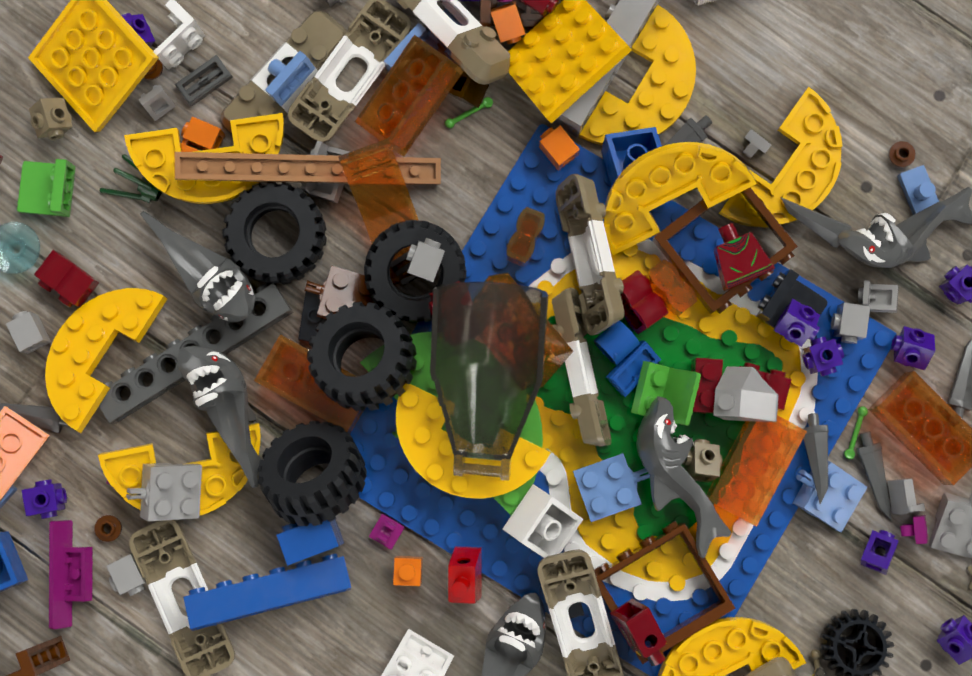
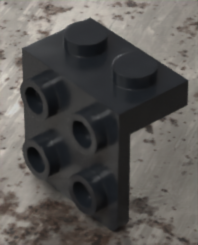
(785, 290)

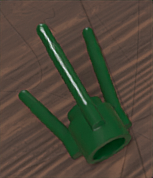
(147, 190)

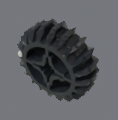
(858, 635)

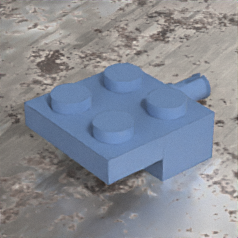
(608, 486)
(839, 501)

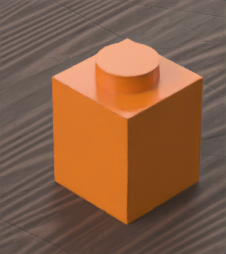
(508, 22)
(558, 147)
(408, 571)

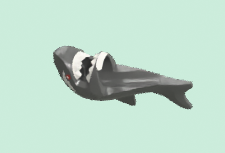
(906, 241)
(212, 279)
(223, 394)
(668, 479)
(516, 639)

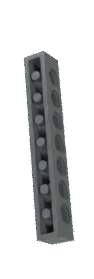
(117, 409)

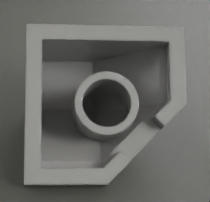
(745, 396)

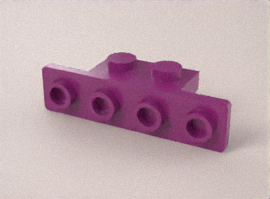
(68, 573)

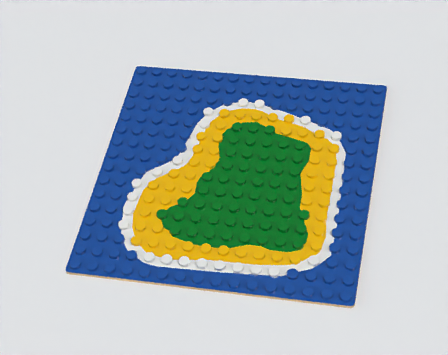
(668, 576)

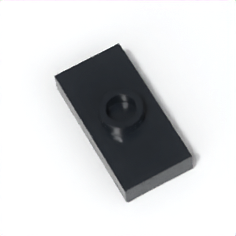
(309, 319)

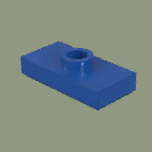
(627, 372)

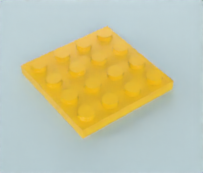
(565, 56)
(93, 59)

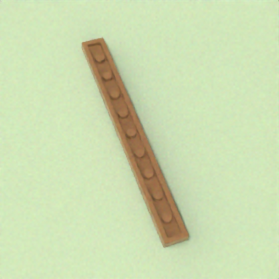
(289, 168)

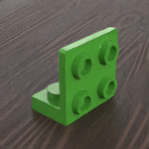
(46, 188)
(670, 383)

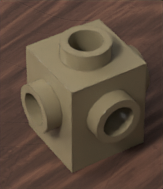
(50, 118)
(703, 461)

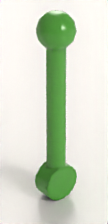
(487, 103)
(850, 453)

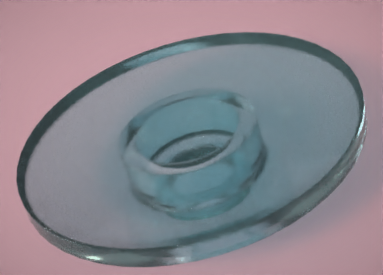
(18, 234)

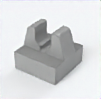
(157, 102)
(756, 142)

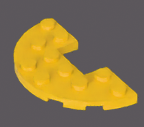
(663, 89)
(155, 158)
(807, 173)
(662, 177)
(84, 342)
(430, 452)
(219, 479)
(729, 646)

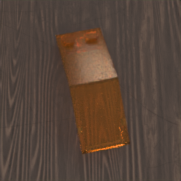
(379, 192)

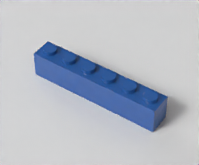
(266, 593)

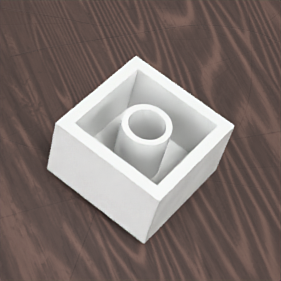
(542, 523)

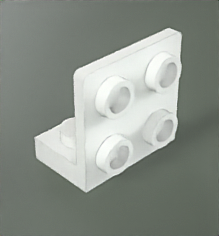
(184, 38)
(418, 658)

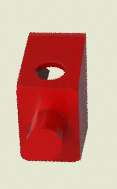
(465, 579)

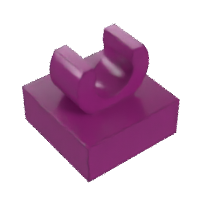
(918, 529)
(387, 531)

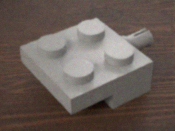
(169, 491)
(953, 525)

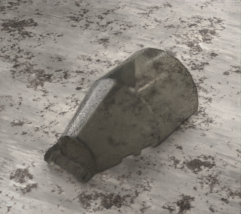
(487, 367)

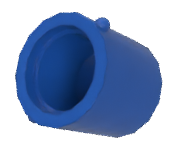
(616, 342)

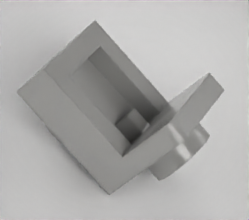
(879, 297)

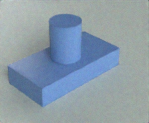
(288, 77)
(918, 189)

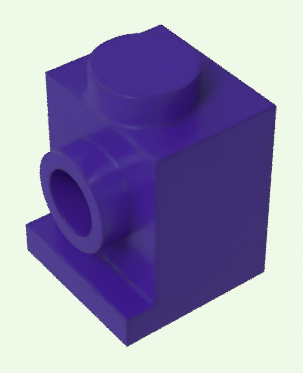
(879, 540)

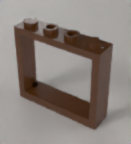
(722, 303)
(649, 544)

